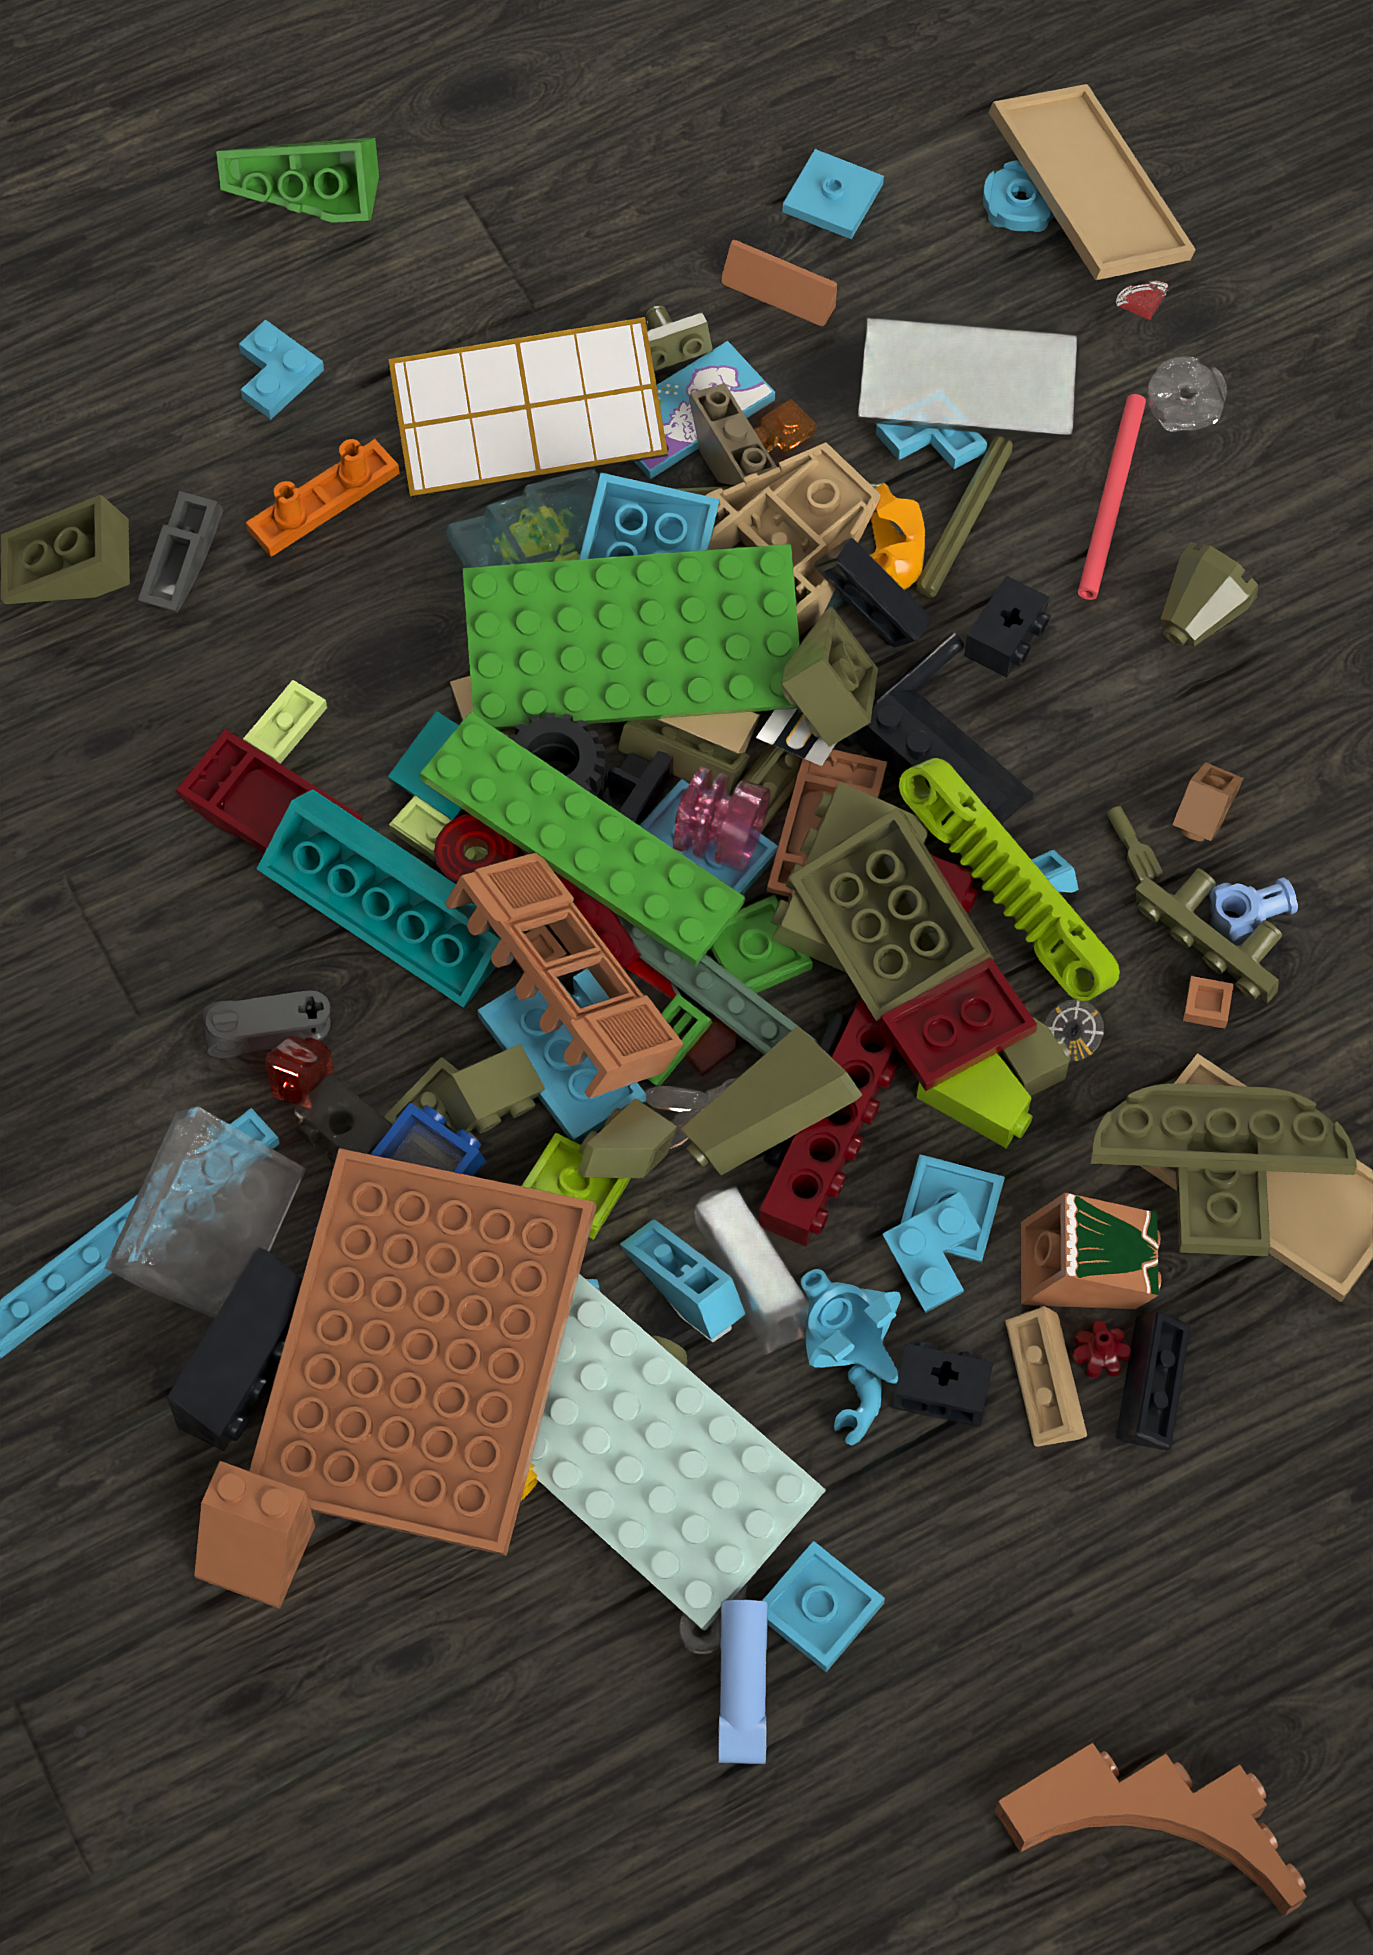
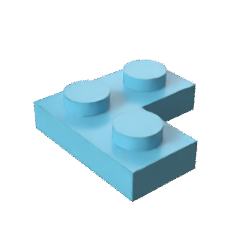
(284, 366)
(953, 445)
(921, 1247)

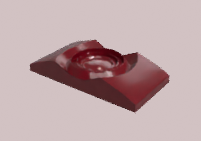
(244, 790)

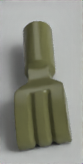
(1139, 855)

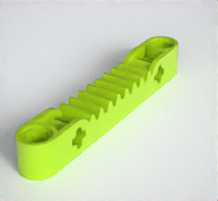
(1011, 877)

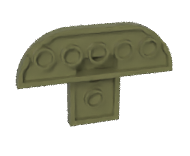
(1221, 1152)

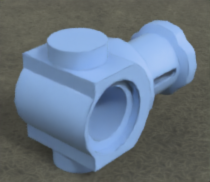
(1251, 907)

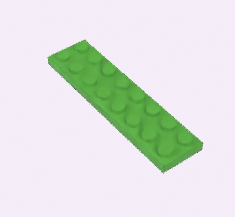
(582, 838)

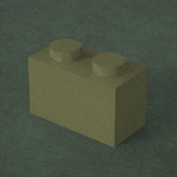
(490, 1090)

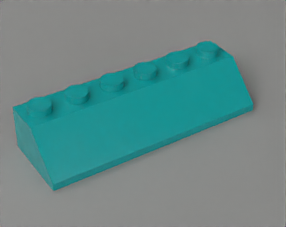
(379, 895)

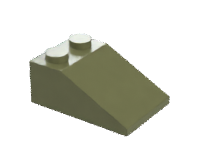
(67, 555)
(831, 680)

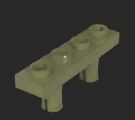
(676, 340)
(1219, 953)

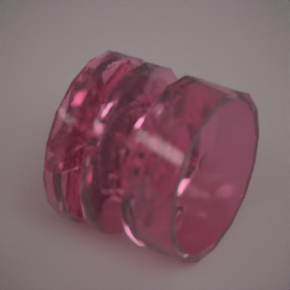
(712, 816)

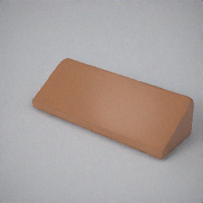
(779, 283)

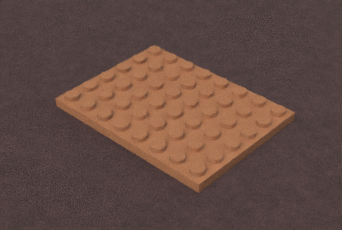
(423, 1349)

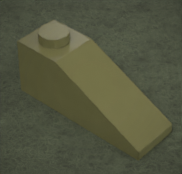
(1038, 1060)

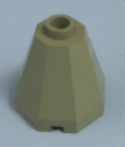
(1205, 595)

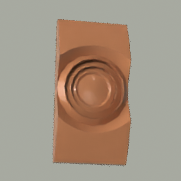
(812, 781)

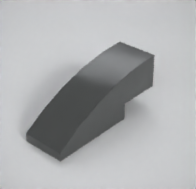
(180, 551)

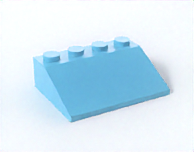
(646, 519)

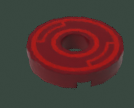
(462, 835)

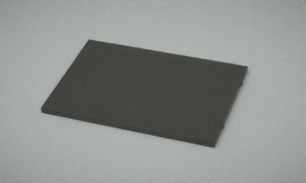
(968, 379)

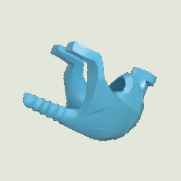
(848, 1325)

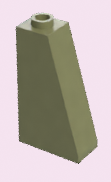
(770, 1103)

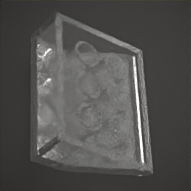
(203, 1212)

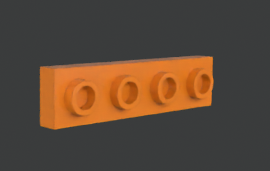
(323, 497)

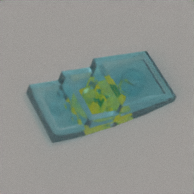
(533, 528)

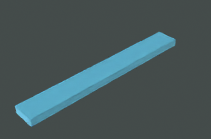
(82, 1264)

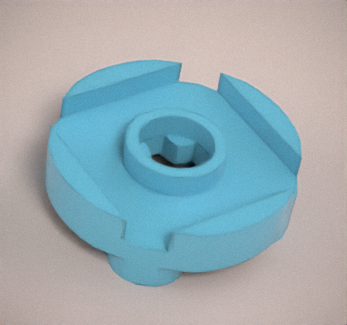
(1011, 212)

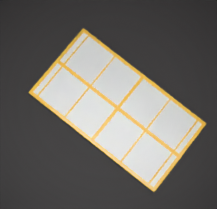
(528, 407)

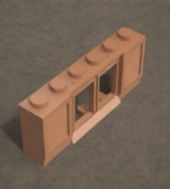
(619, 1035)

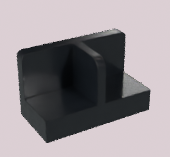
(638, 785)

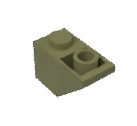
(628, 1144)

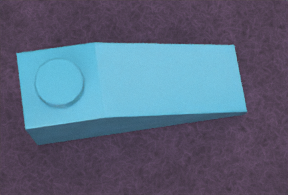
(685, 1278)

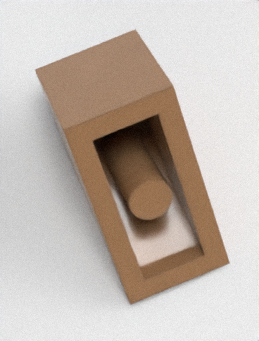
(1206, 802)

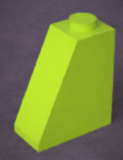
(984, 1099)

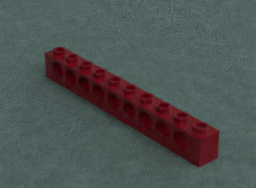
(799, 1217)

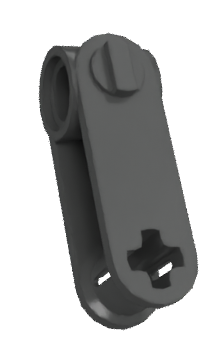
(264, 1022)

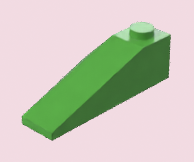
(315, 178)

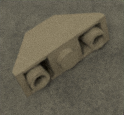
(727, 436)

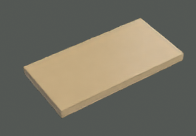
(1091, 181)
(1315, 1219)

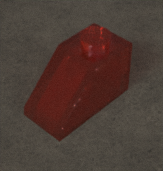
(297, 1068)

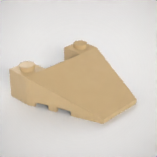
(806, 503)

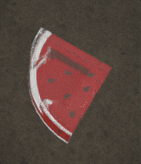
(1143, 298)

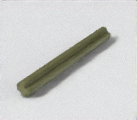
(964, 517)

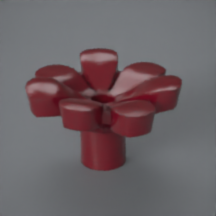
(1101, 1350)

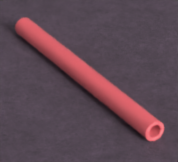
(1111, 497)

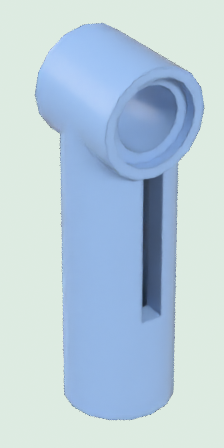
(743, 1682)

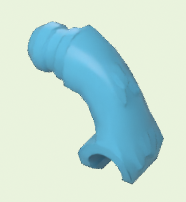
(869, 1392)

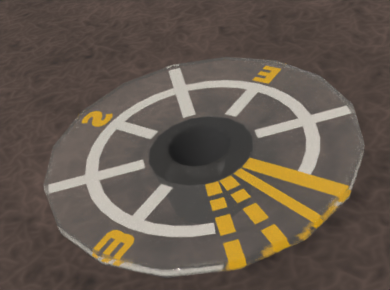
(1078, 1026)

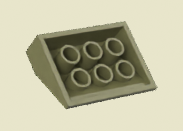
(889, 914)

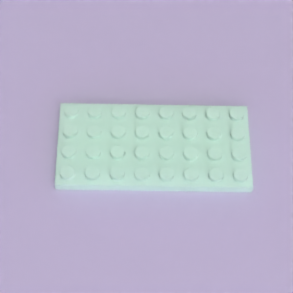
(662, 1462)

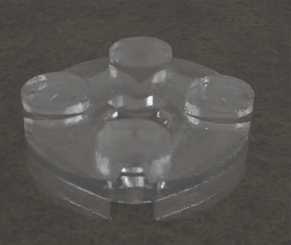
(1183, 413)

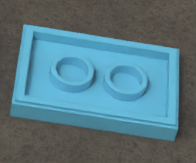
(662, 825)

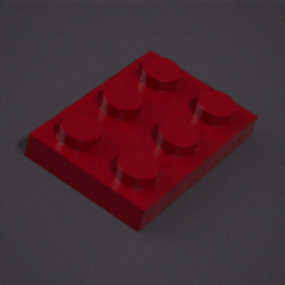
(958, 1024)

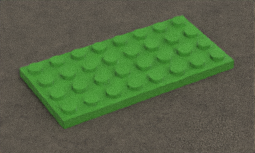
(631, 636)

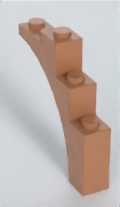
(1157, 1797)

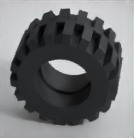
(566, 742)

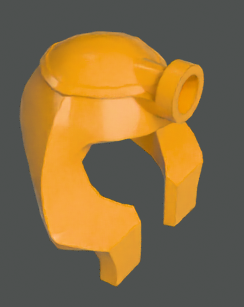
(896, 553)

